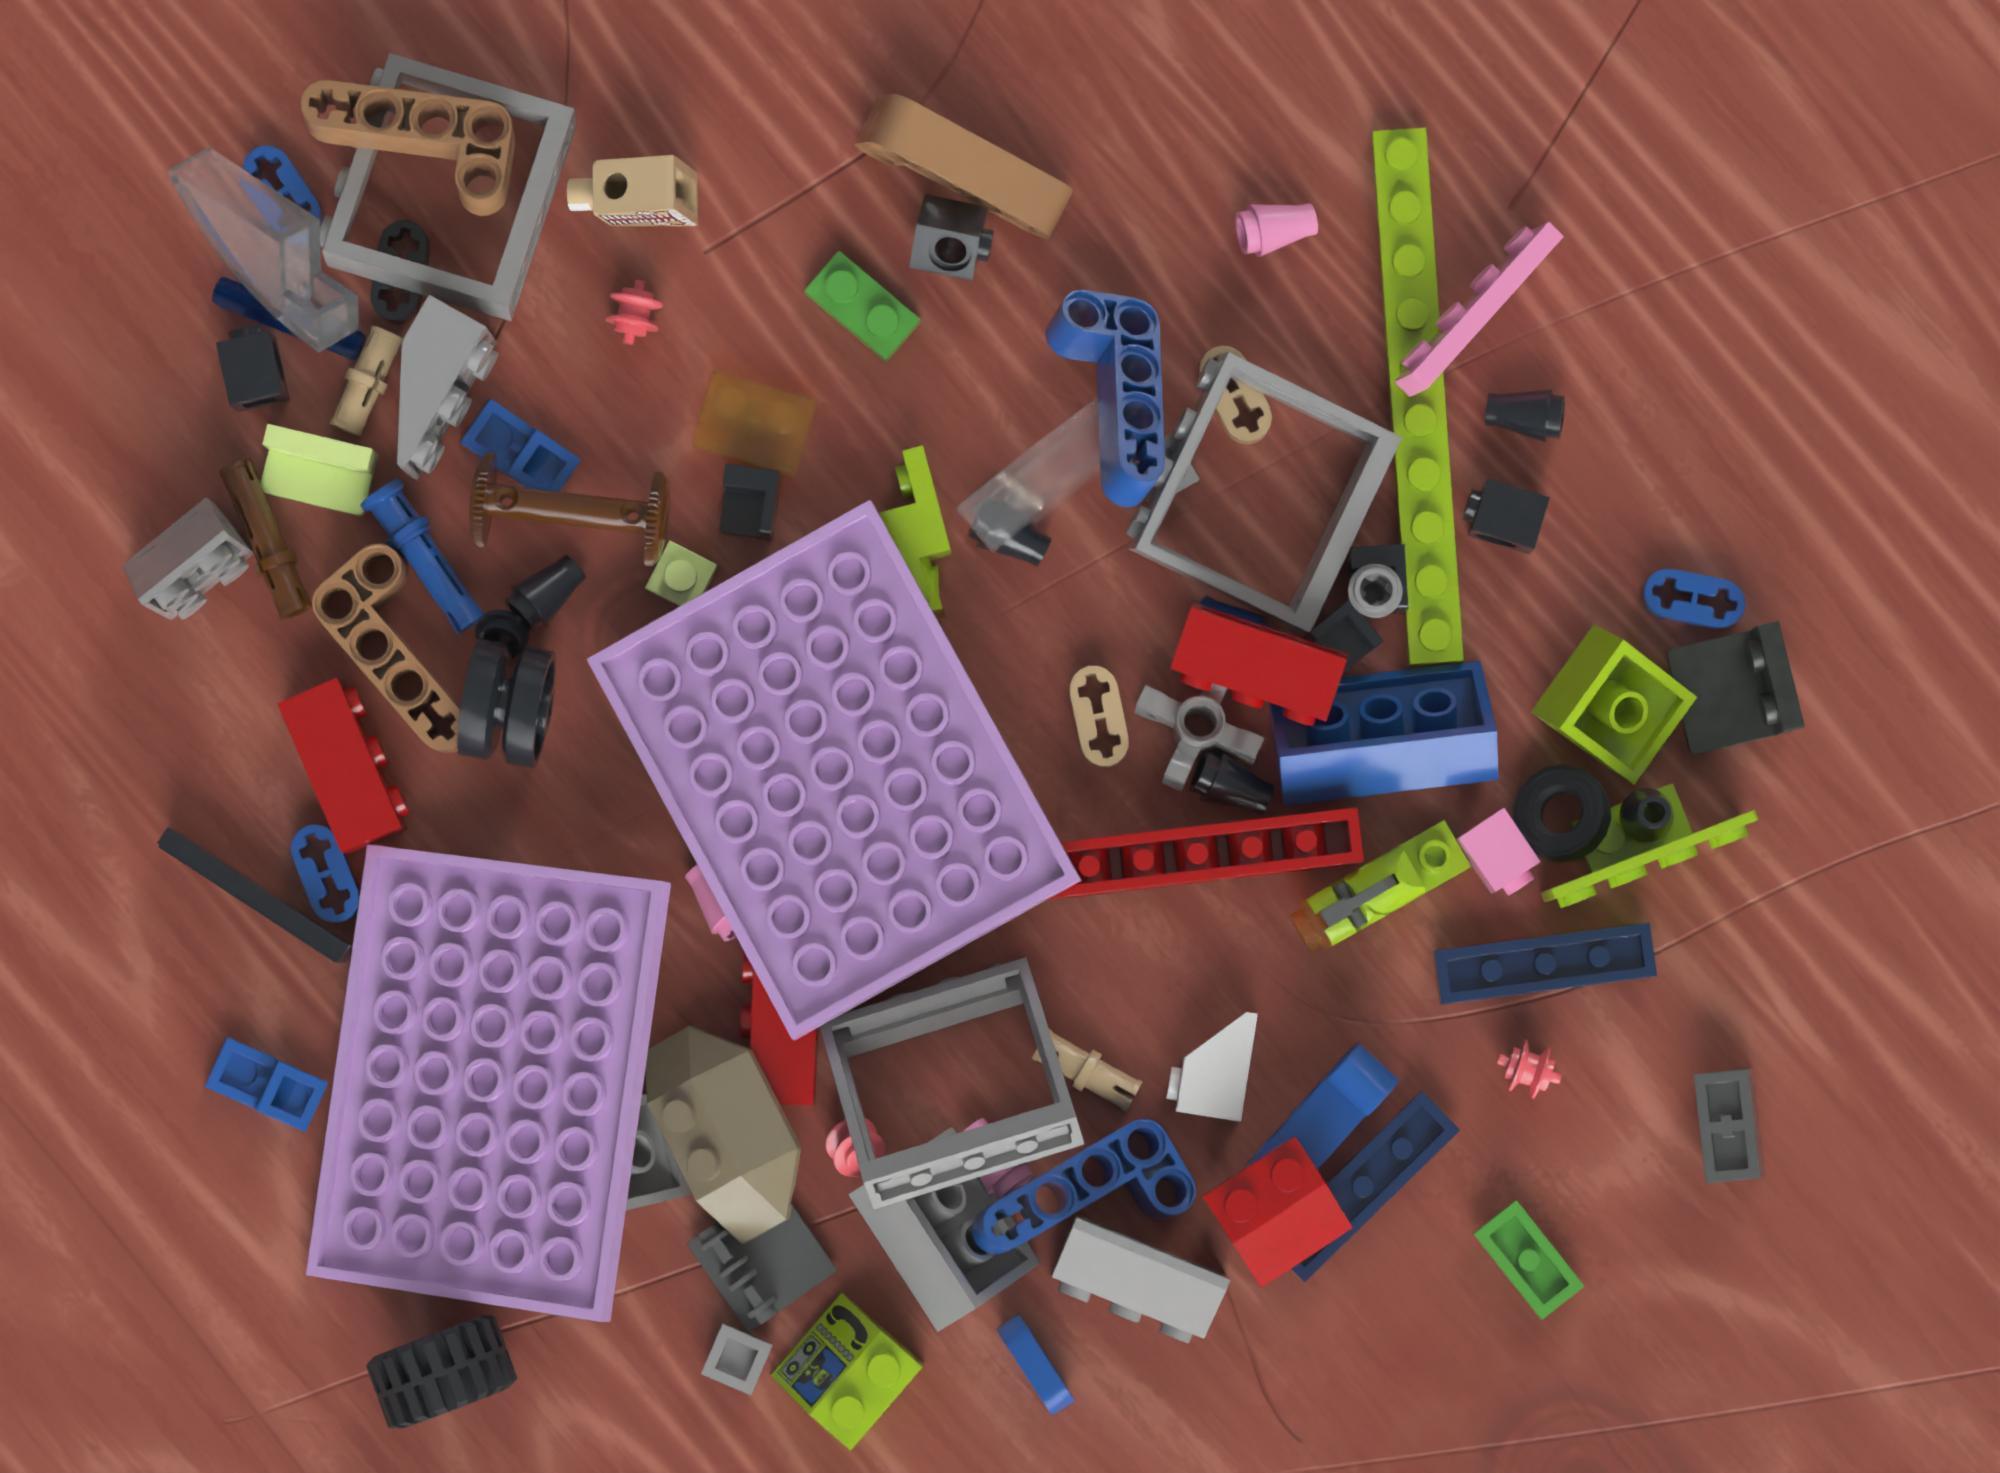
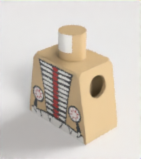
(638, 192)

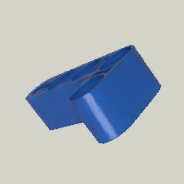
(1125, 344)
(1335, 1105)
(1075, 1193)

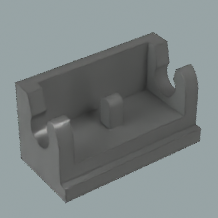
(1729, 1125)

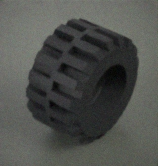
(441, 1372)

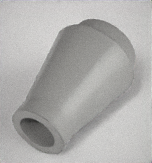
(1382, 578)

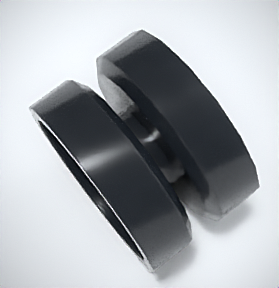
(499, 702)

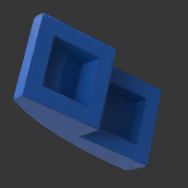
(520, 449)
(265, 1083)

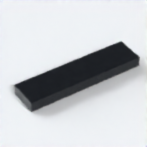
(255, 895)

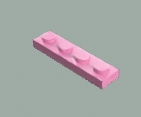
(1462, 323)

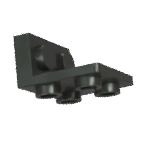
(1739, 686)

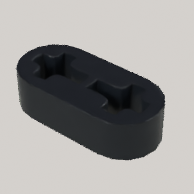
(395, 232)

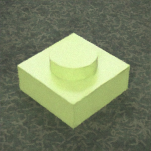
(681, 575)

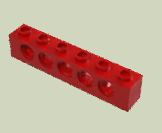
(1214, 852)

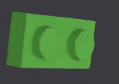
(862, 306)
(1528, 1259)

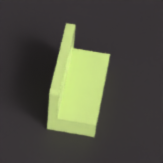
(317, 470)

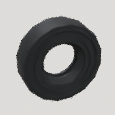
(1587, 832)

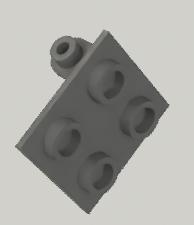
(764, 1272)

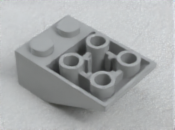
(438, 367)
(187, 562)

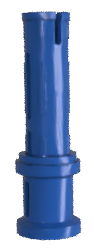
(410, 535)

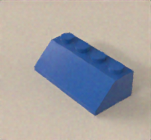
(1390, 736)

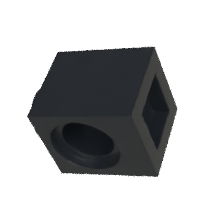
(939, 253)
(252, 369)
(1505, 515)

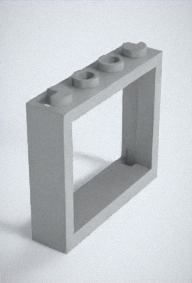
(504, 295)
(1344, 522)
(972, 1151)

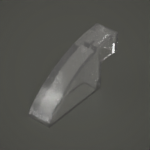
(267, 246)
(1036, 480)

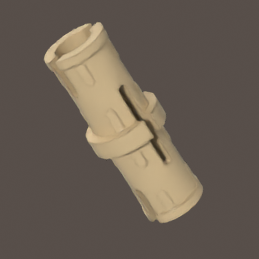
(366, 381)
(1092, 1073)

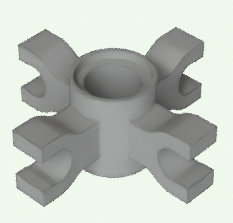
(1228, 738)

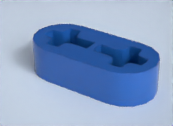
(289, 176)
(1695, 586)
(314, 879)
(1035, 1364)

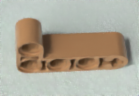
(406, 133)
(968, 165)
(399, 657)

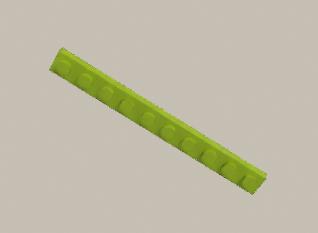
(1421, 419)

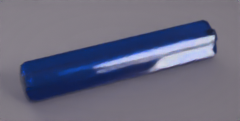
(238, 299)

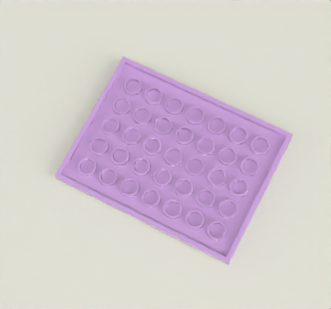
(833, 770)
(489, 1081)

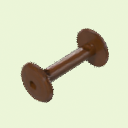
(568, 509)

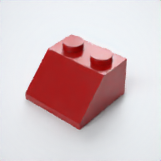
(1277, 1211)

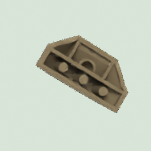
(724, 1130)

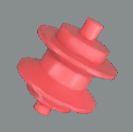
(634, 312)
(1529, 1069)
(841, 1150)

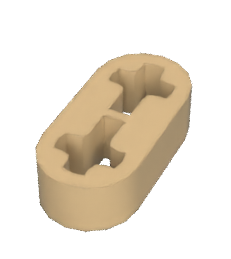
(1228, 411)
(1111, 713)

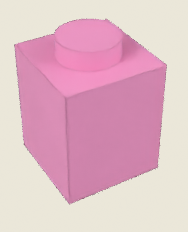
(1499, 853)

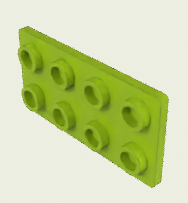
(1623, 858)

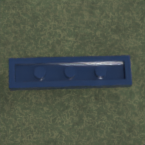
(1544, 963)
(1383, 1169)

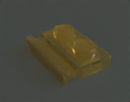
(754, 423)

